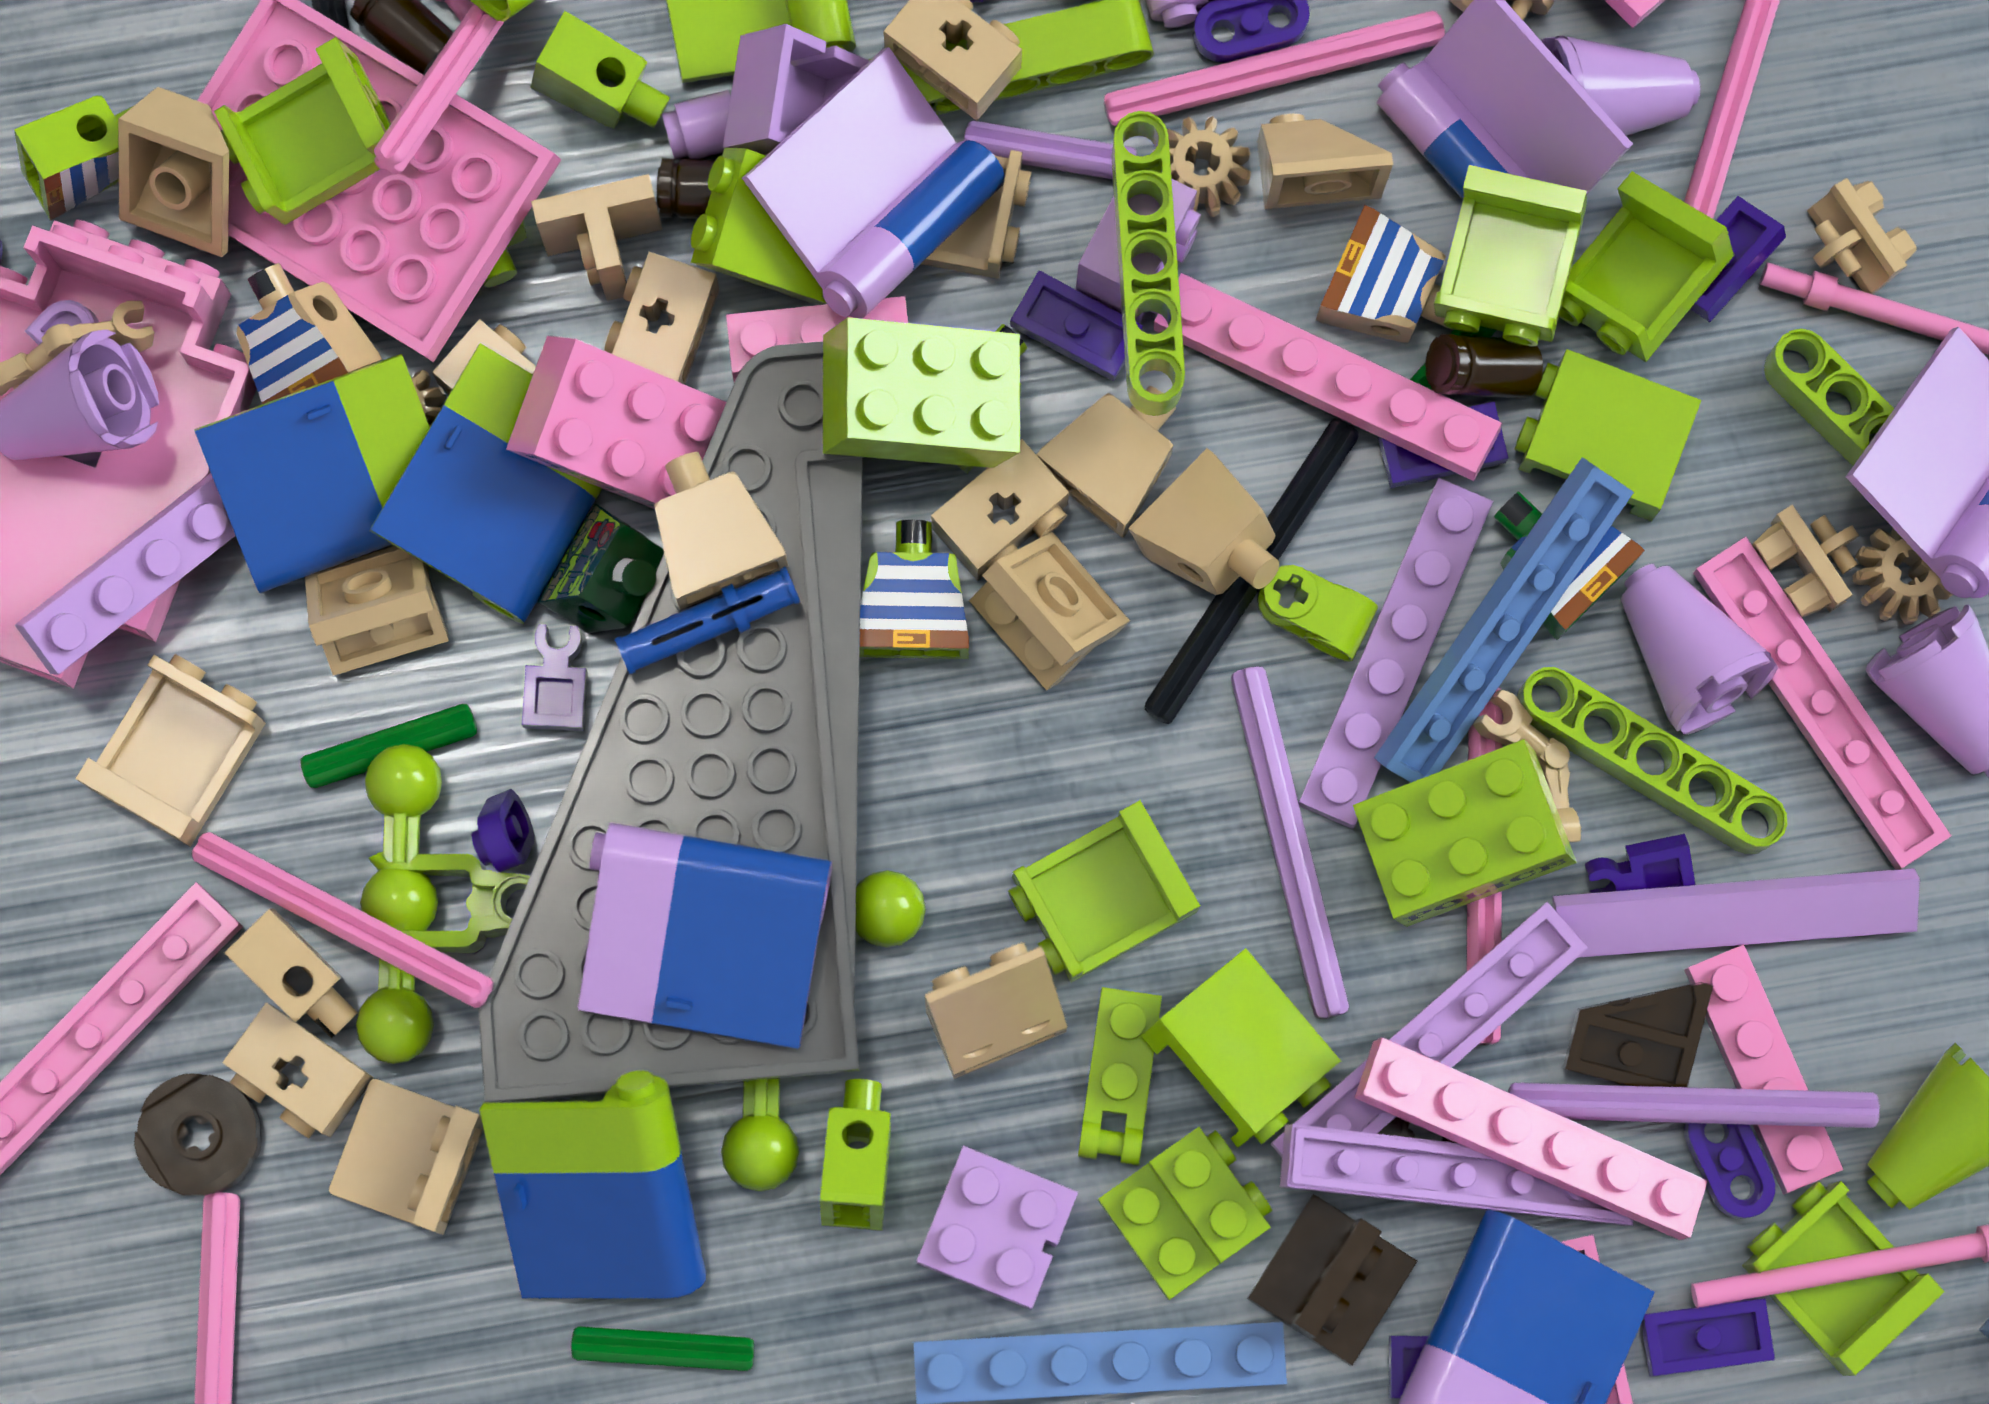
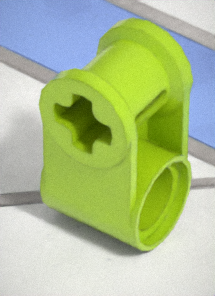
(1325, 614)

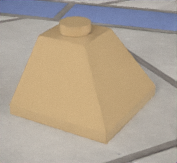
(1318, 164)
(175, 171)

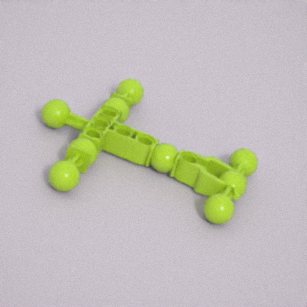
(398, 1021)

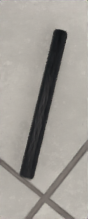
(1229, 606)

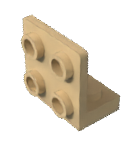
(407, 1156)

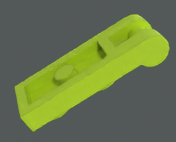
(1119, 1074)

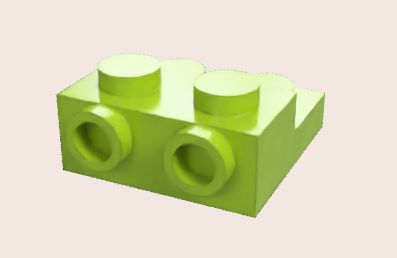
(1187, 1211)

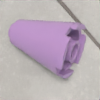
(1629, 84)
(81, 402)
(1692, 649)
(1943, 683)

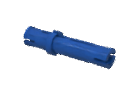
(777, 592)

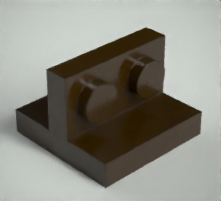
(1332, 1279)

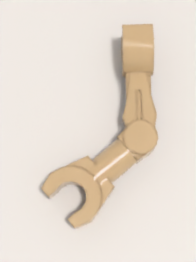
(60, 336)
(1550, 753)

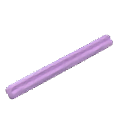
(1289, 843)
(1704, 1105)

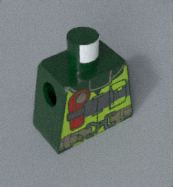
(606, 571)

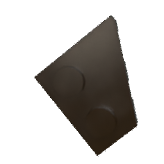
(1641, 1037)

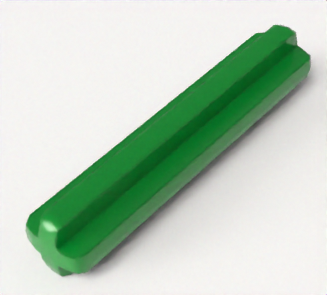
(357, 754)
(662, 1348)

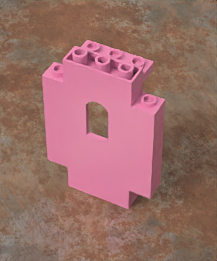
(67, 513)

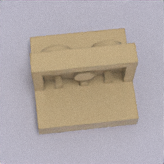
(594, 222)
(1047, 608)
(373, 609)

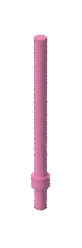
(1823, 291)
(1842, 1269)

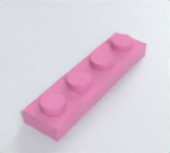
(1762, 1060)

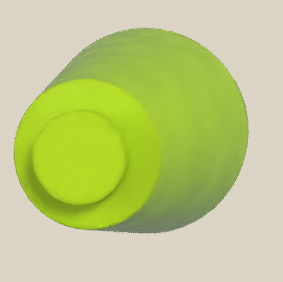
(1937, 1136)

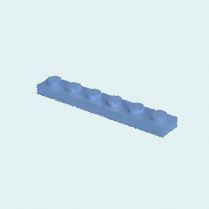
(1504, 623)
(1099, 1363)

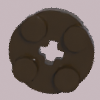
(163, 1127)

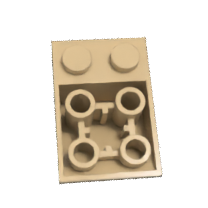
(995, 1010)

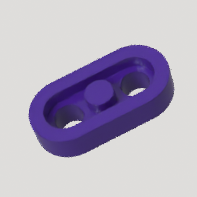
(1249, 26)
(503, 832)
(1733, 1157)

